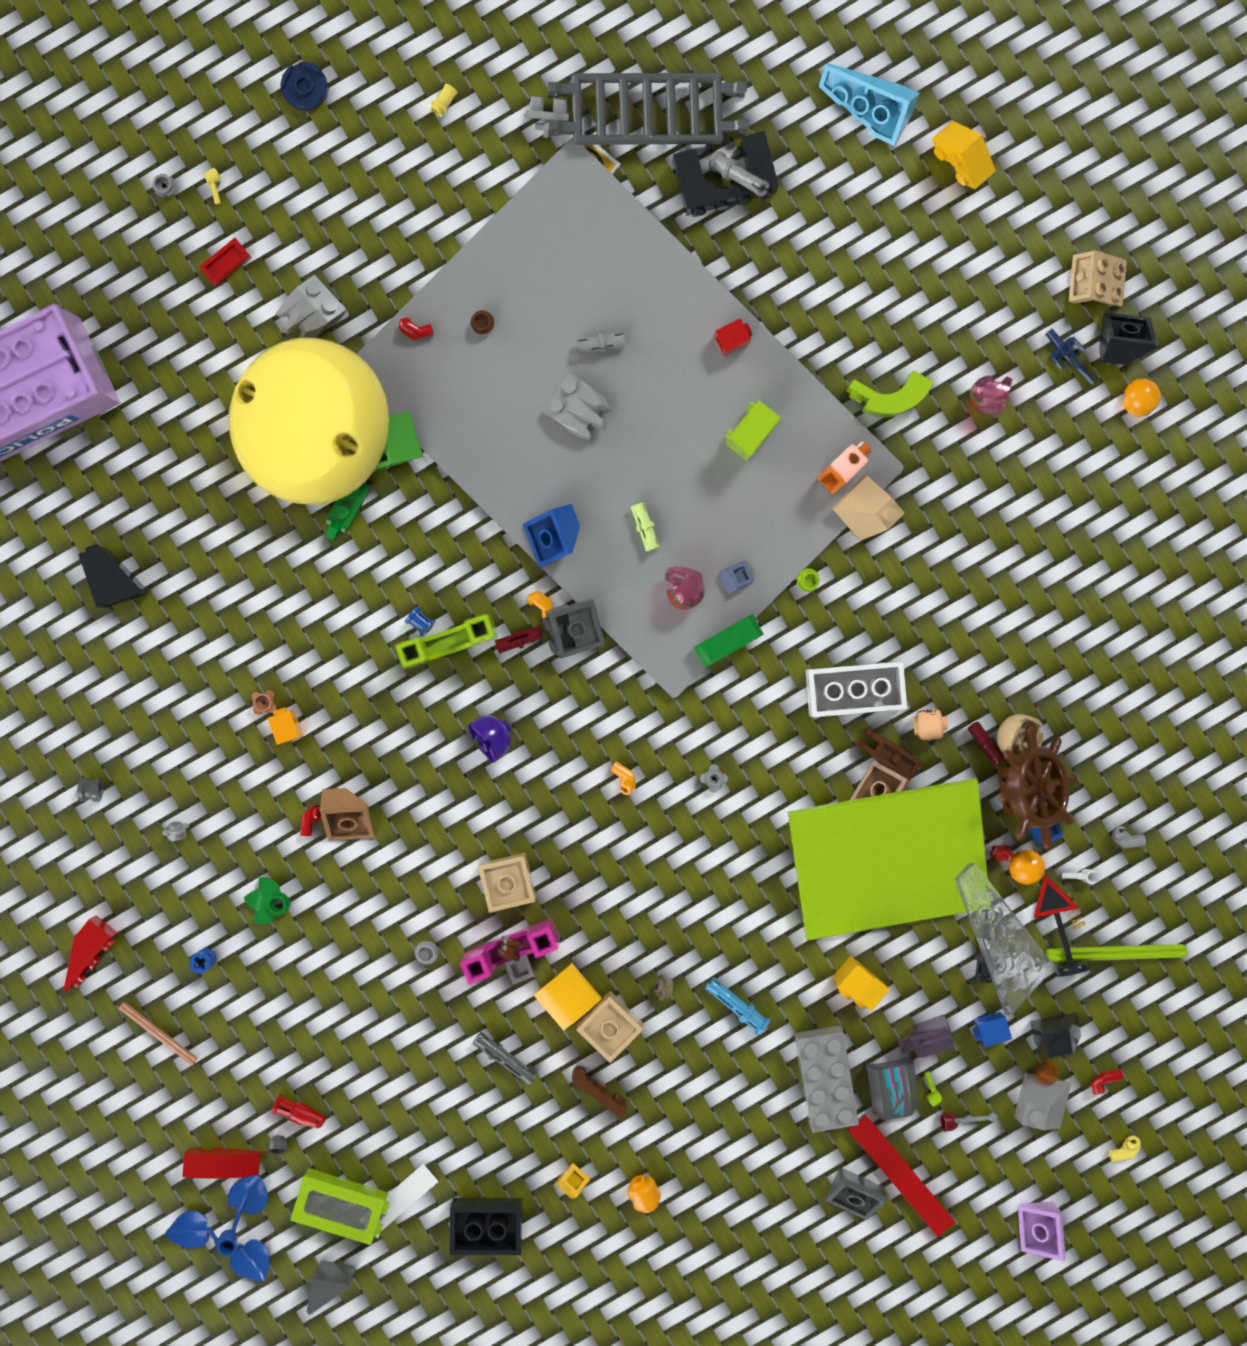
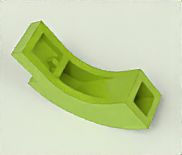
(892, 404)

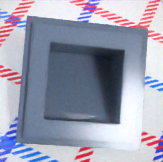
(736, 577)

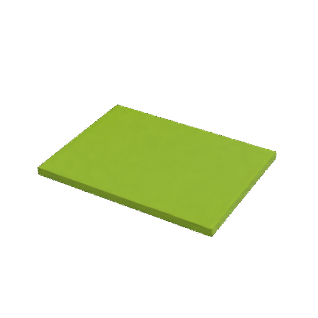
(886, 857)

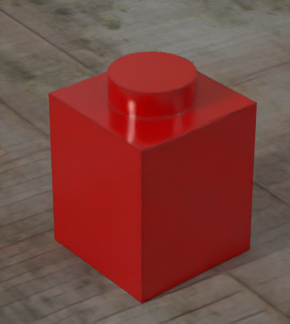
(733, 336)

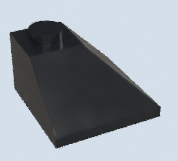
(1125, 338)

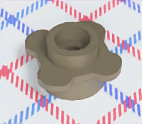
(663, 987)

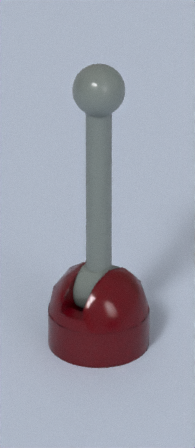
(950, 1121)

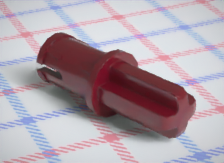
(985, 743)

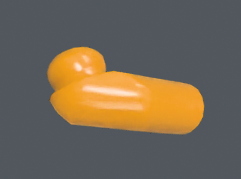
(541, 601)
(626, 778)

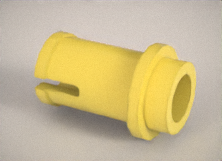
(443, 100)

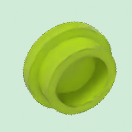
(808, 580)

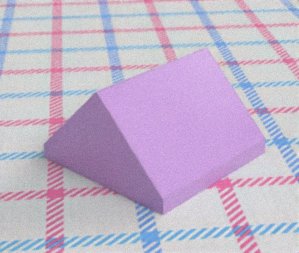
(1042, 1230)

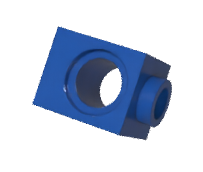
(991, 1029)

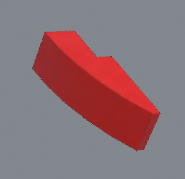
(220, 1163)

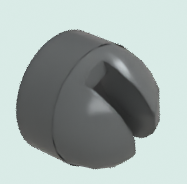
(277, 1145)

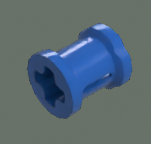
(420, 621)
(195, 960)

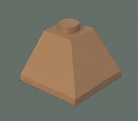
(345, 815)

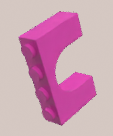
(482, 960)

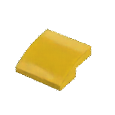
(567, 996)

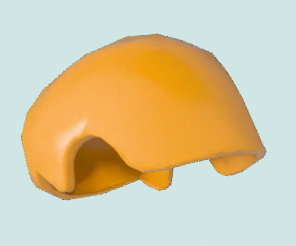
(1141, 397)
(1026, 867)

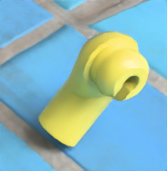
(1127, 1151)

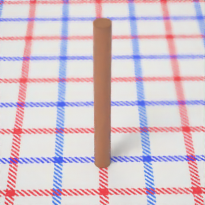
(158, 1033)

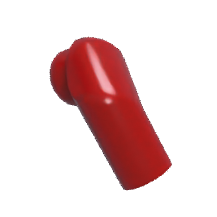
(413, 331)
(1104, 1078)

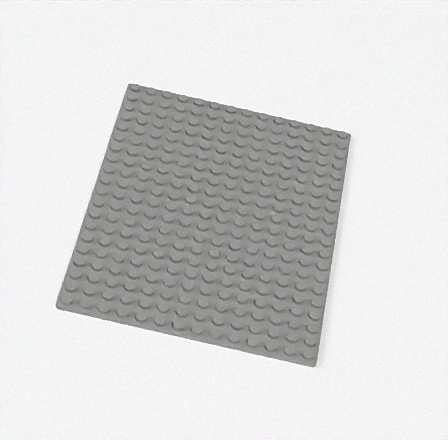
(586, 260)

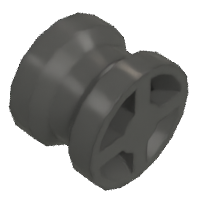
(90, 789)

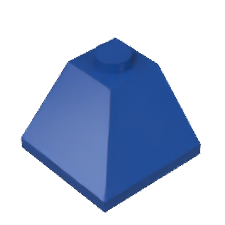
(553, 534)

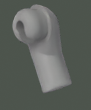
(1125, 840)

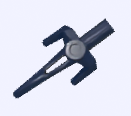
(1064, 349)

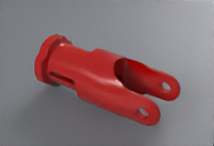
(298, 1112)

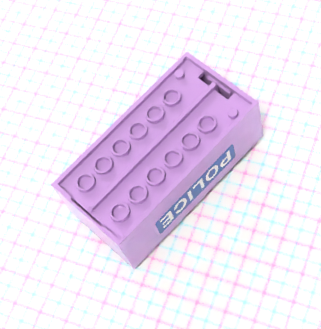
(48, 379)

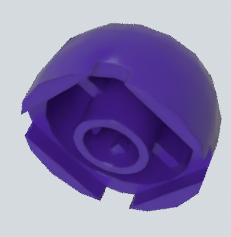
(491, 735)

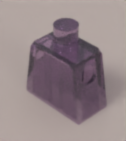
(936, 1037)

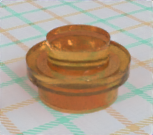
(1047, 1073)

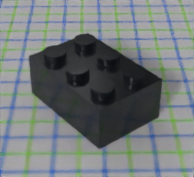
(486, 1226)

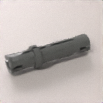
(504, 1058)

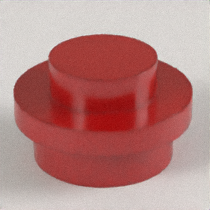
(1001, 853)

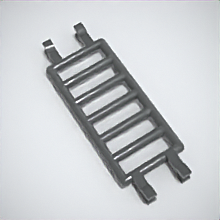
(720, 89)

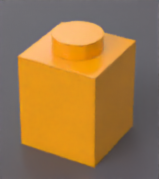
(285, 725)

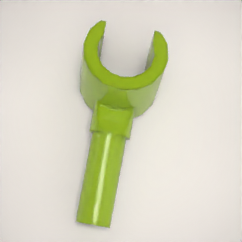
(933, 1097)

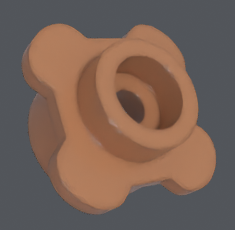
(257, 699)

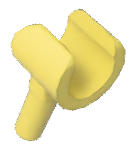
(212, 176)

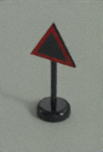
(1053, 901)

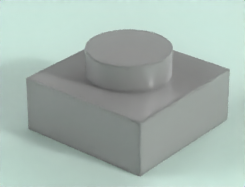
(520, 969)

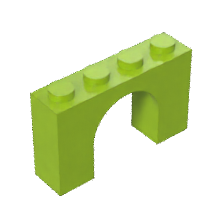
(447, 642)

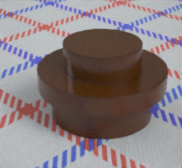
(482, 322)

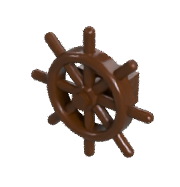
(1028, 787)

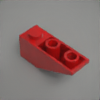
(86, 948)

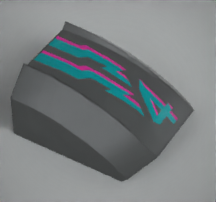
(892, 1088)

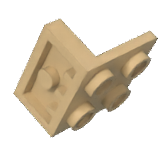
(1097, 278)

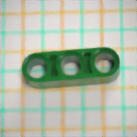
(728, 640)

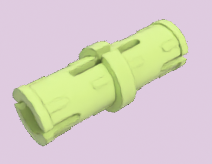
(645, 526)

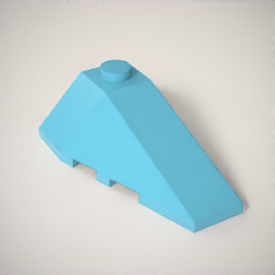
(873, 101)

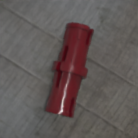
(519, 639)

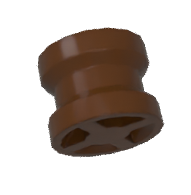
(510, 948)

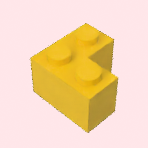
(965, 152)
(859, 983)

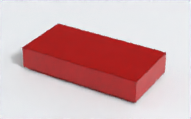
(225, 262)

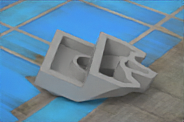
(310, 309)
(577, 407)

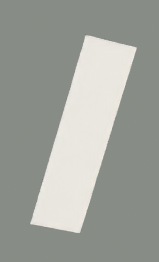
(407, 1193)

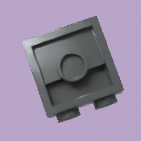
(573, 628)

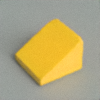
(572, 1181)

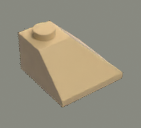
(867, 509)

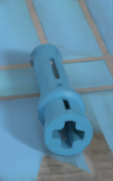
(745, 1012)

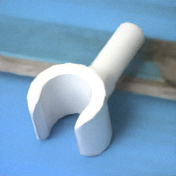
(1080, 876)

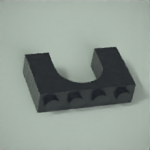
(701, 196)

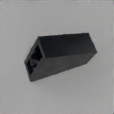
(109, 578)
(1057, 1034)

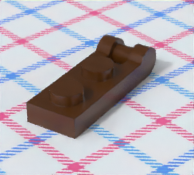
(599, 1091)

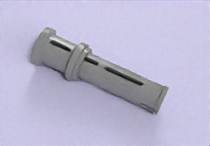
(731, 170)

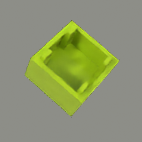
(752, 430)

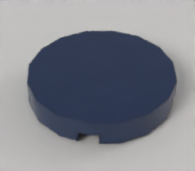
(304, 86)

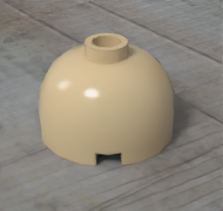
(1012, 733)

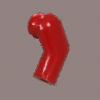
(308, 819)

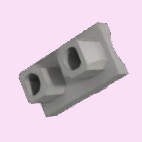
(536, 111)

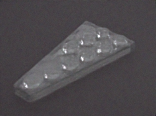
(1008, 948)

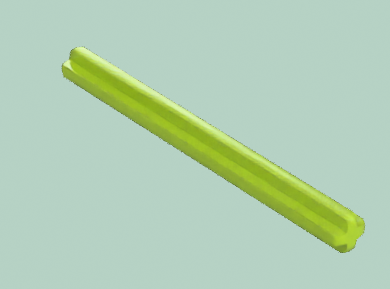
(1119, 952)

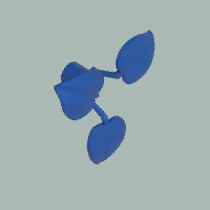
(246, 1260)

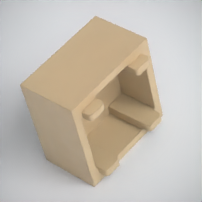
(507, 882)
(610, 1026)

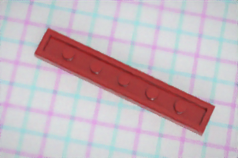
(901, 1175)

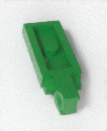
(345, 511)

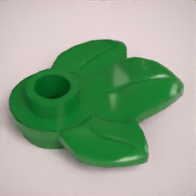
(264, 901)

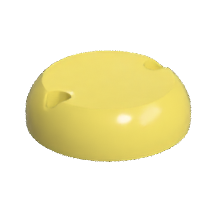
(301, 417)

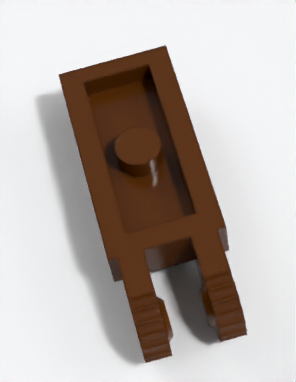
(891, 755)

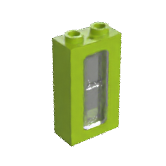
(340, 1206)

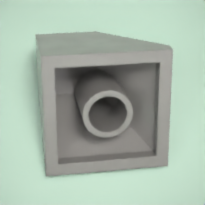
(1041, 1104)

